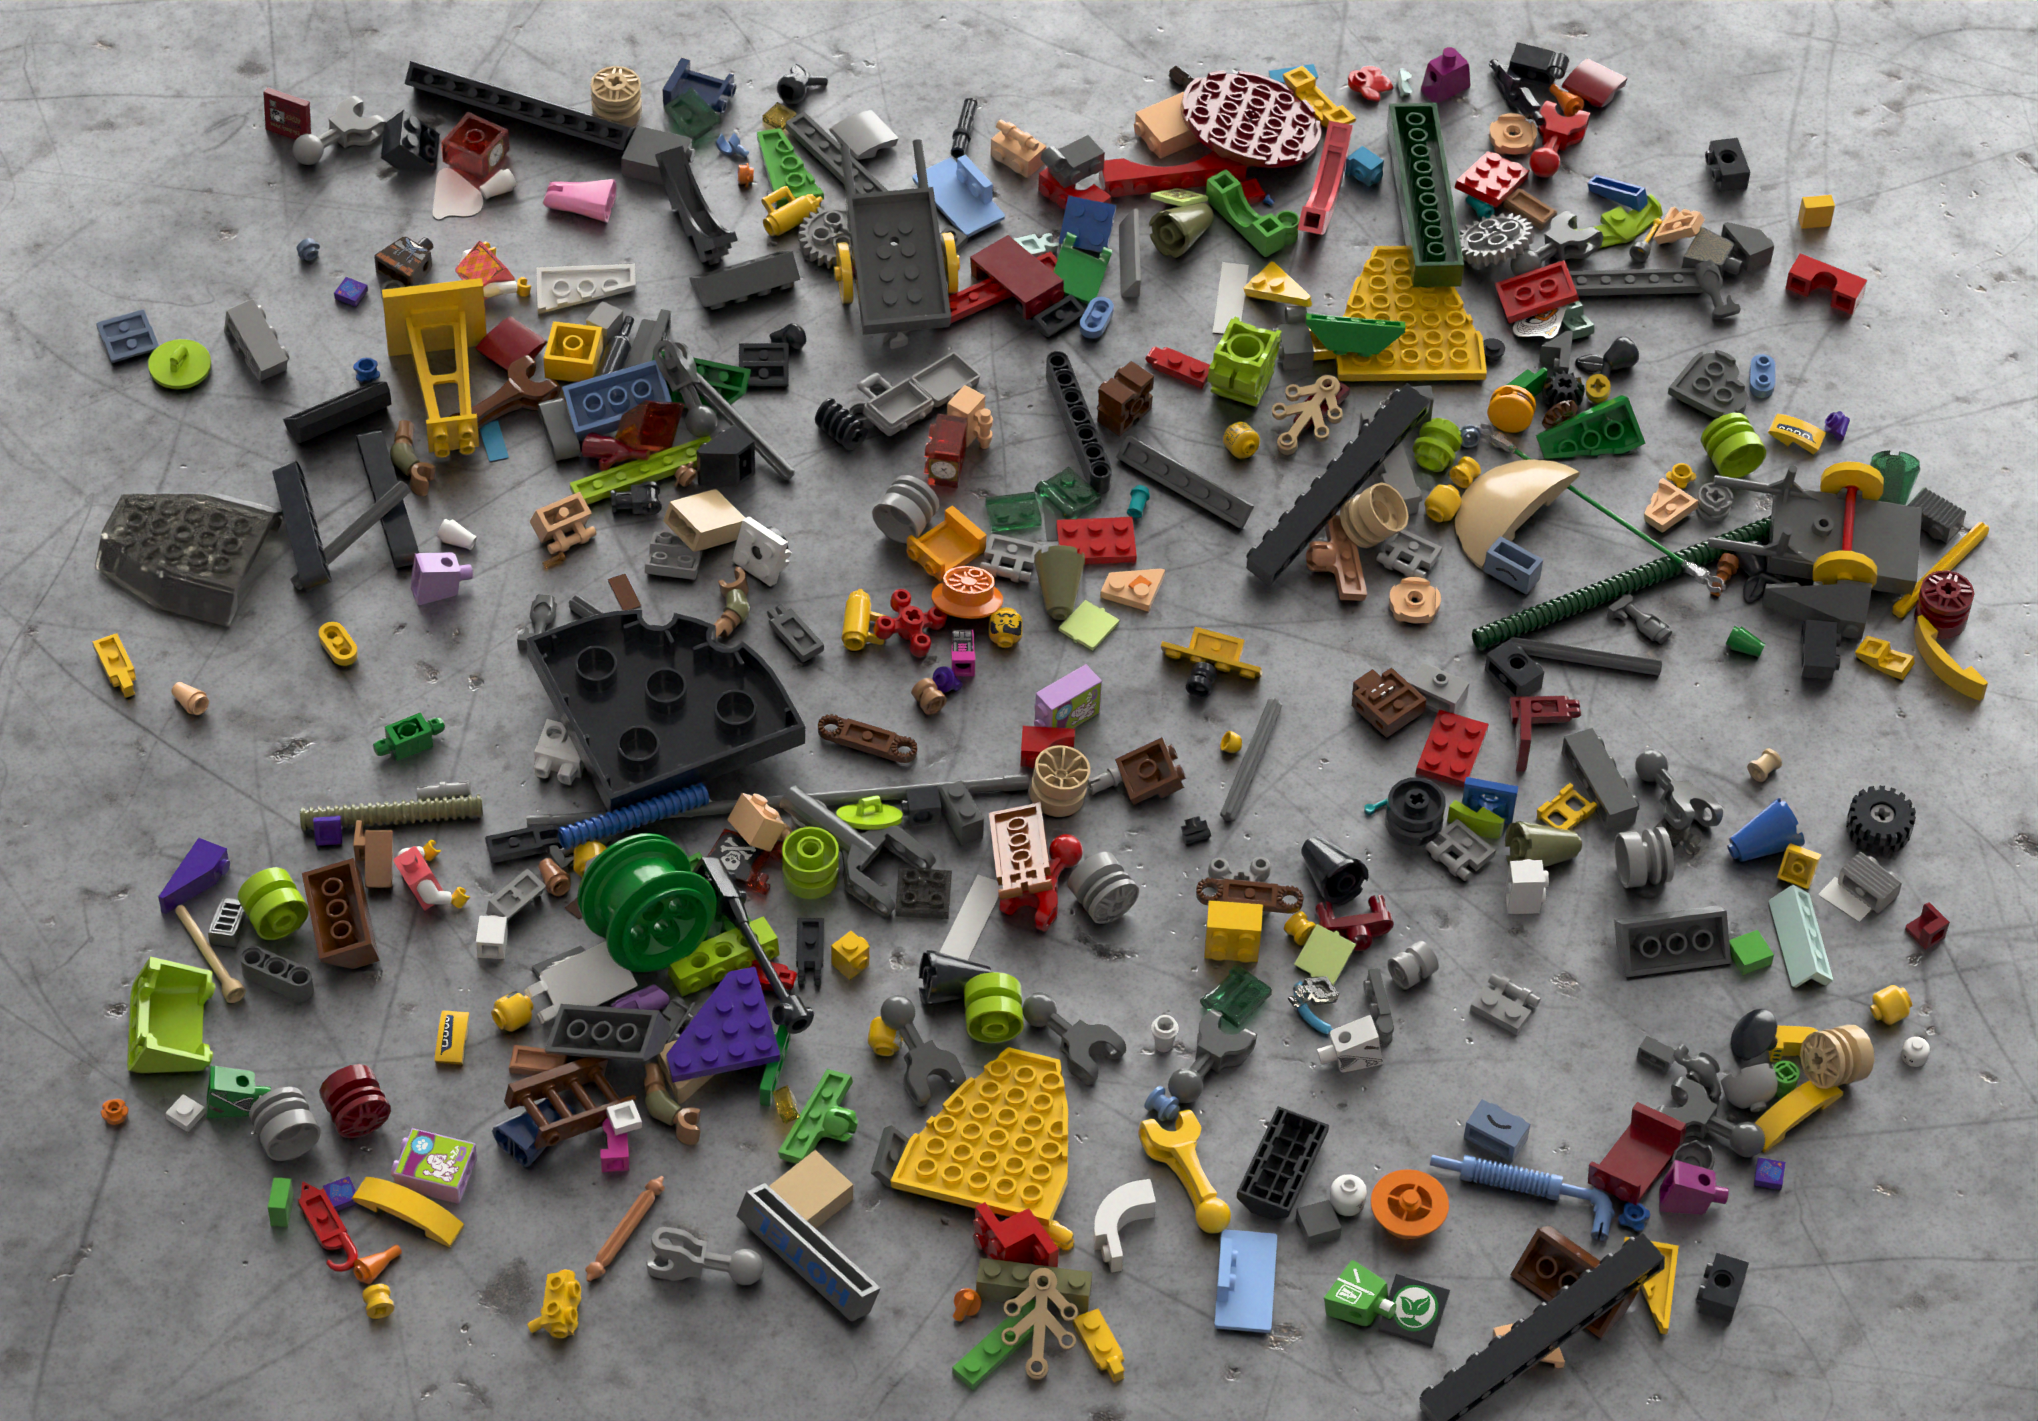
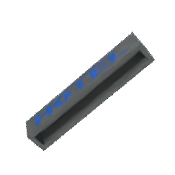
(808, 1252)

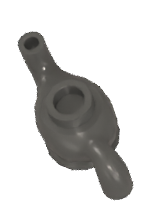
(1700, 1070)

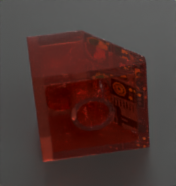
(650, 425)

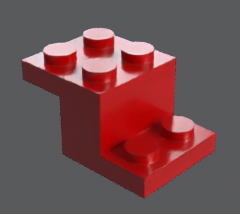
(1014, 1239)

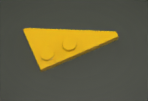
(1277, 286)
(1659, 1289)

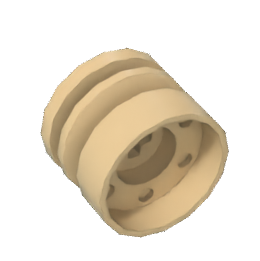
(617, 95)
(1374, 515)
(1837, 1056)

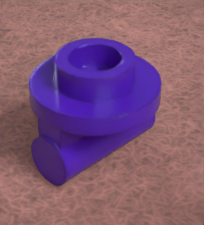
(1837, 424)
(946, 680)

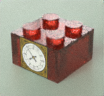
(475, 145)
(946, 450)

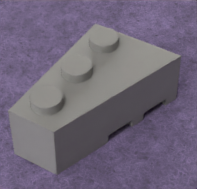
(256, 339)

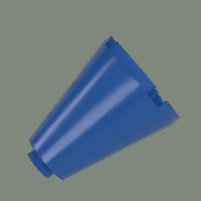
(1766, 833)

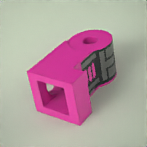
(963, 652)
(617, 1155)

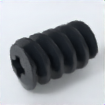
(840, 424)

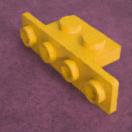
(1215, 649)

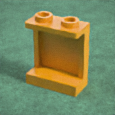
(948, 544)

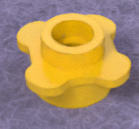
(1681, 475)

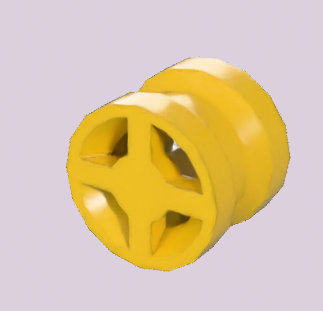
(1598, 394)
(1465, 472)
(1299, 927)
(378, 1301)

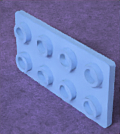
(963, 195)
(1246, 1281)

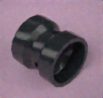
(1201, 680)

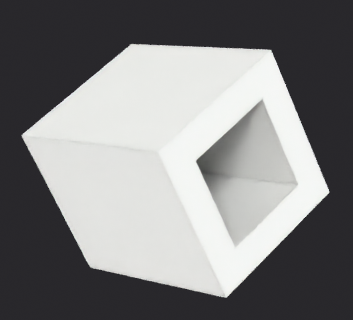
(492, 937)

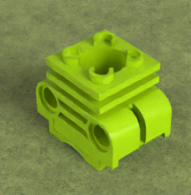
(1244, 362)

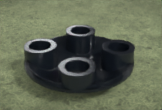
(1754, 1034)

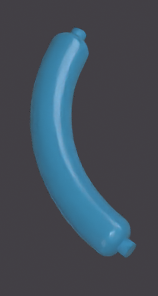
(1311, 1018)

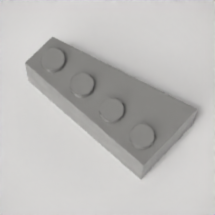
(1396, 471)

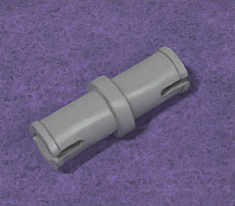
(444, 790)

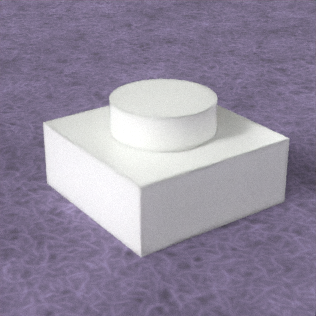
(185, 1113)
(624, 1117)

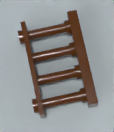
(559, 1079)

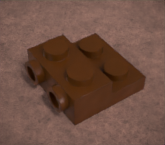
(1151, 771)

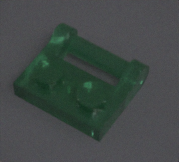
(1073, 490)
(1242, 1000)

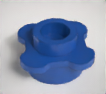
(366, 369)
(1633, 1210)

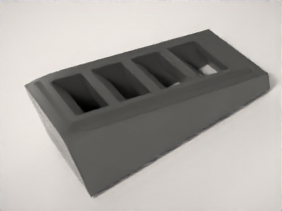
(225, 937)

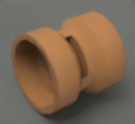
(930, 698)

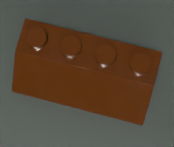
(340, 915)
(1556, 1262)

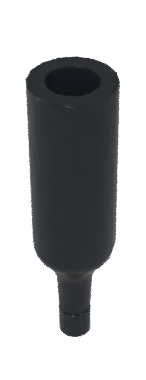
(616, 350)

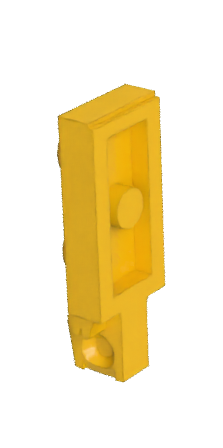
(116, 663)
(1100, 1343)

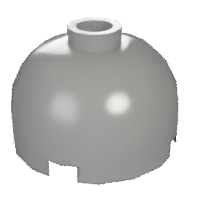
(1751, 1087)

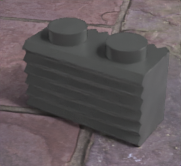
(1939, 515)
(961, 812)

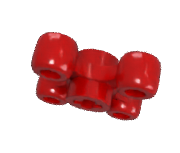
(910, 623)

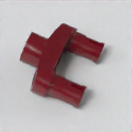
(1361, 927)

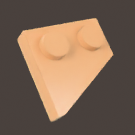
(1679, 225)
(1142, 596)

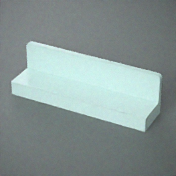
(1800, 937)

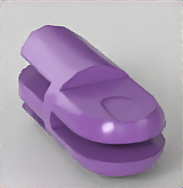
(646, 999)

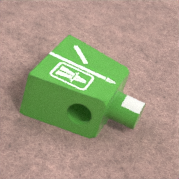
(1358, 1296)

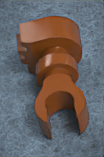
(1727, 566)

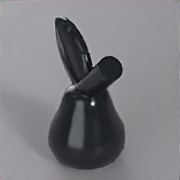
(794, 86)
(1620, 354)
(1756, 568)

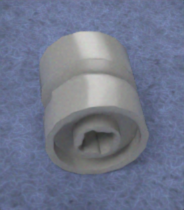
(1412, 964)

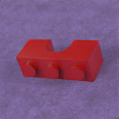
(1054, 190)
(1811, 274)

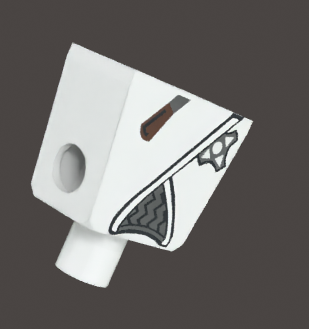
(1353, 1046)

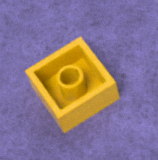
(1816, 211)
(1799, 866)

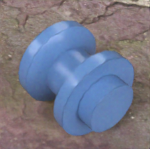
(1166, 1107)

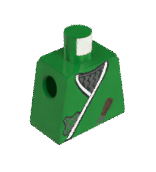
(232, 1092)

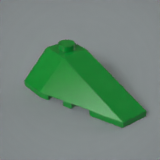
(1597, 431)

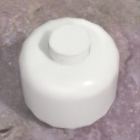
(1915, 1051)

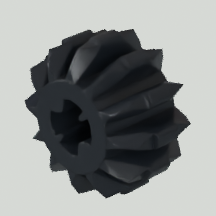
(1563, 388)

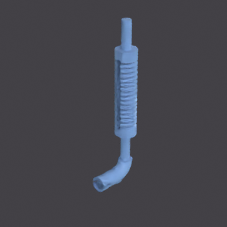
(1531, 1182)

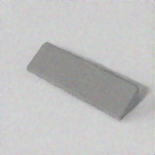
(1130, 255)

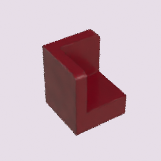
(1928, 927)

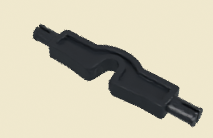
(1514, 95)

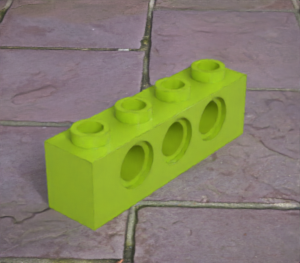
(711, 959)

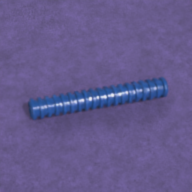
(633, 816)

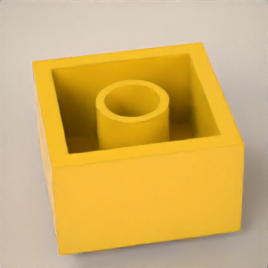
(573, 352)
(1233, 931)

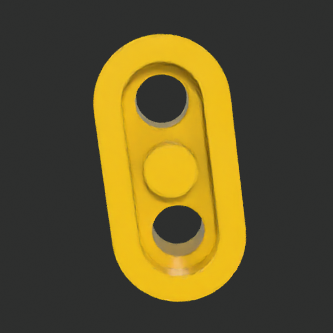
(340, 648)

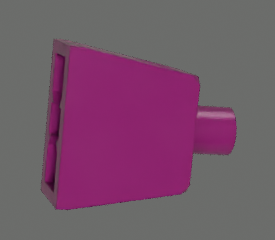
(1446, 76)
(1690, 1189)

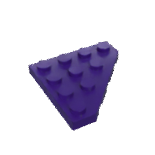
(727, 1032)

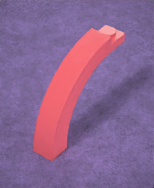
(1321, 203)

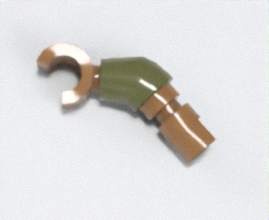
(404, 459)
(737, 606)
(667, 1110)

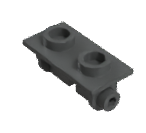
(678, 1016)

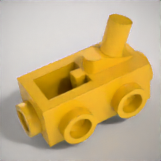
(559, 1305)

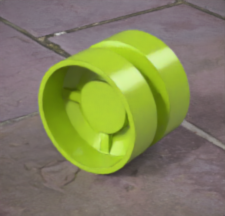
(810, 862)
(273, 903)
(993, 1007)

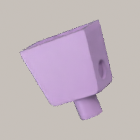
(437, 576)

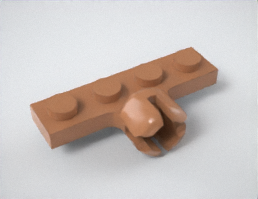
(1339, 557)

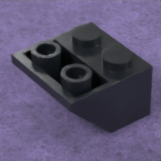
(410, 143)
(726, 459)

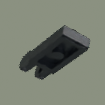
(521, 842)
(810, 947)

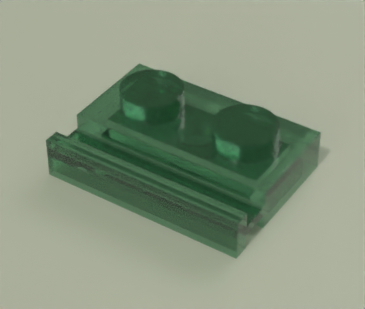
(692, 114)
(1013, 511)

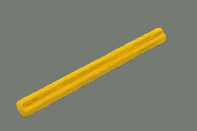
(1948, 562)

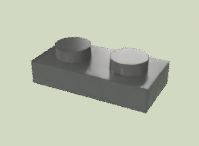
(888, 1154)

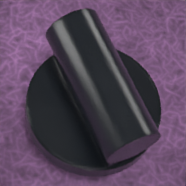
(1195, 830)

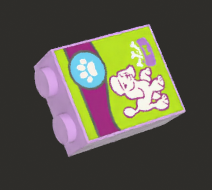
(1069, 700)
(435, 1165)

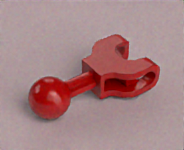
(1557, 134)
(1064, 853)

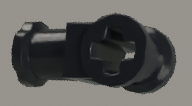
(638, 499)

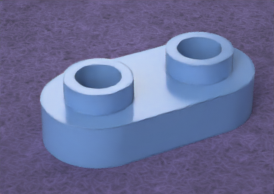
(1093, 321)
(1762, 376)

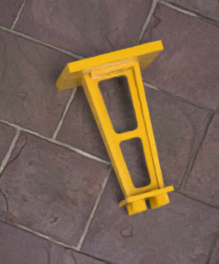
(435, 320)

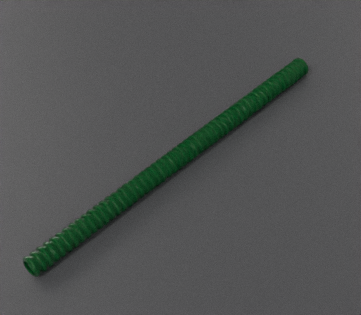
(1612, 587)

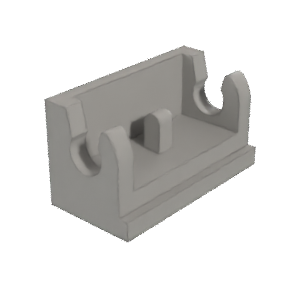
(515, 895)

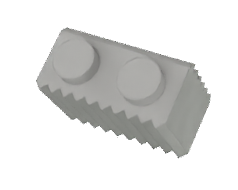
(1869, 882)

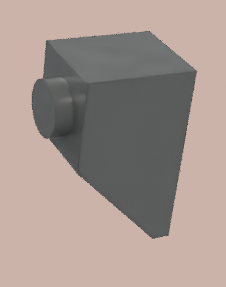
(1749, 245)

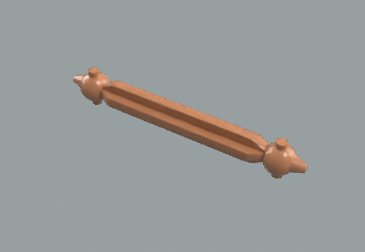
(624, 1229)

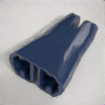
(520, 1133)

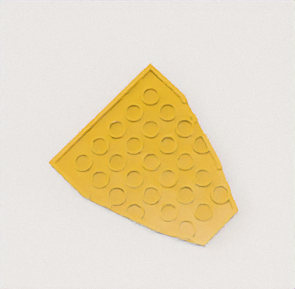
(1437, 334)
(996, 1140)

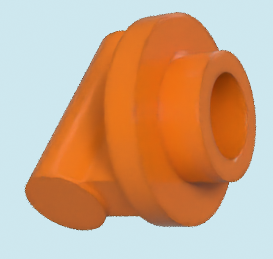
(966, 1303)

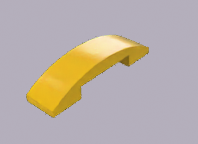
(1305, 89)
(1965, 681)
(1794, 1109)
(411, 1207)

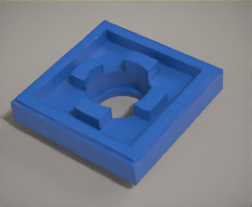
(1502, 806)

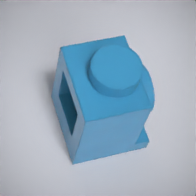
(1364, 166)

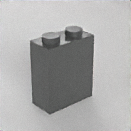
(640, 158)

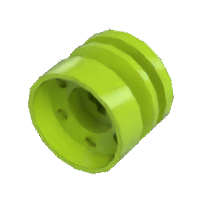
(1733, 445)

